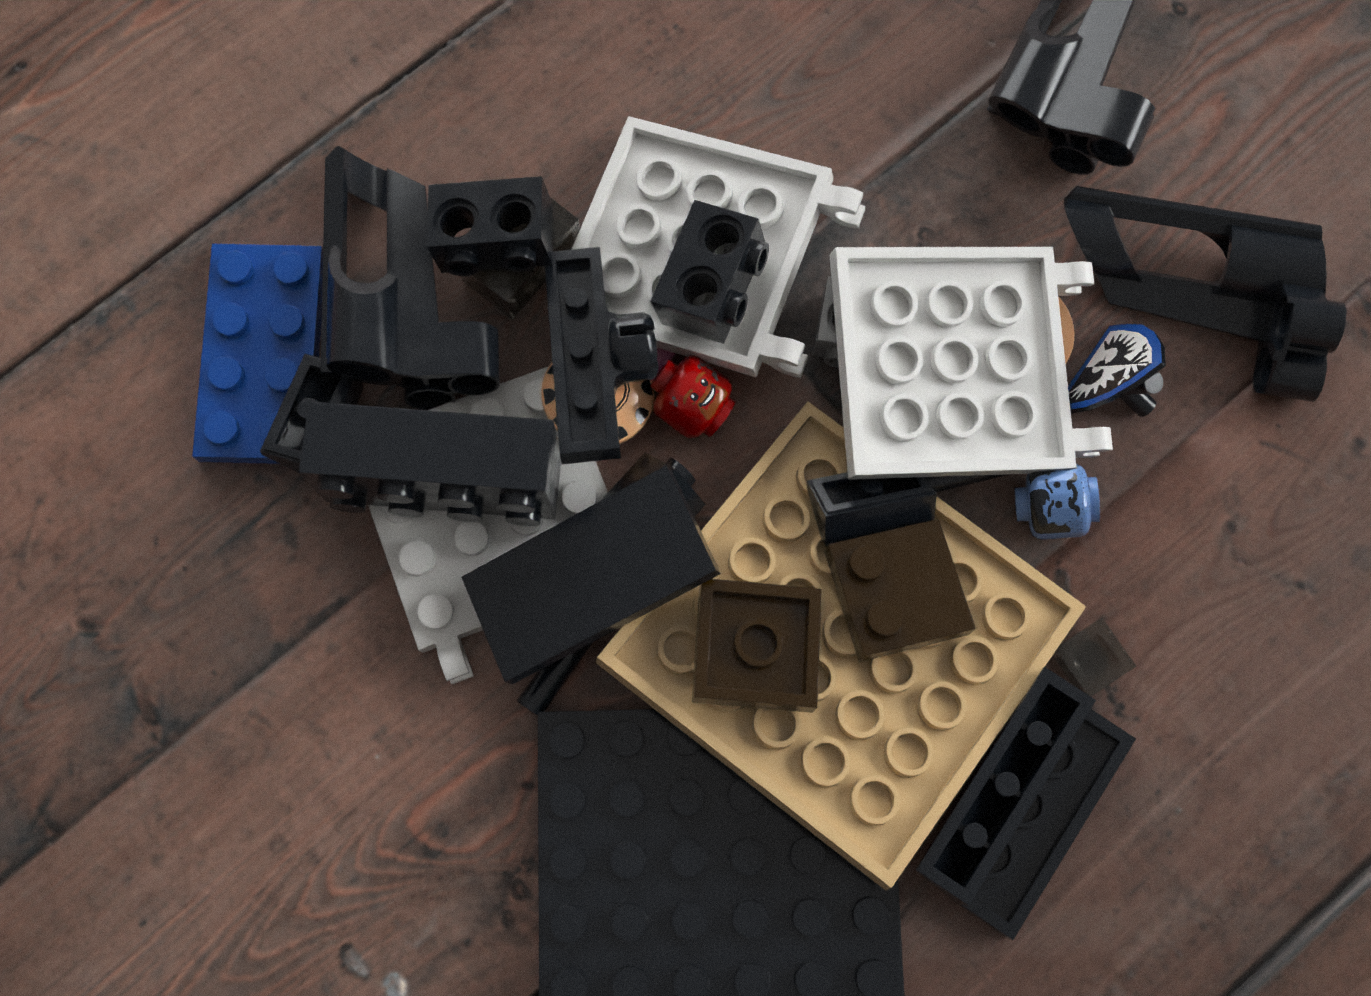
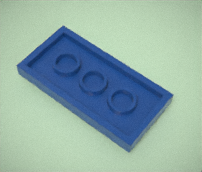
(256, 331)

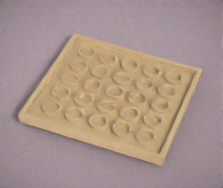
(887, 731)

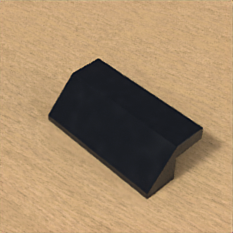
(1026, 804)

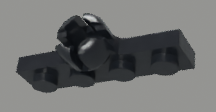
(592, 355)

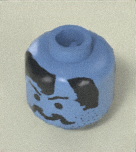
(1058, 503)

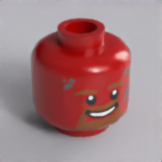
(692, 397)

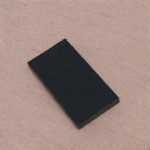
(590, 575)

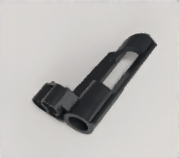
(1058, 92)
(1266, 292)
(392, 326)

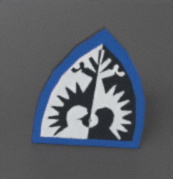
(1120, 367)

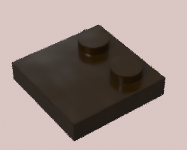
(899, 590)
(757, 645)

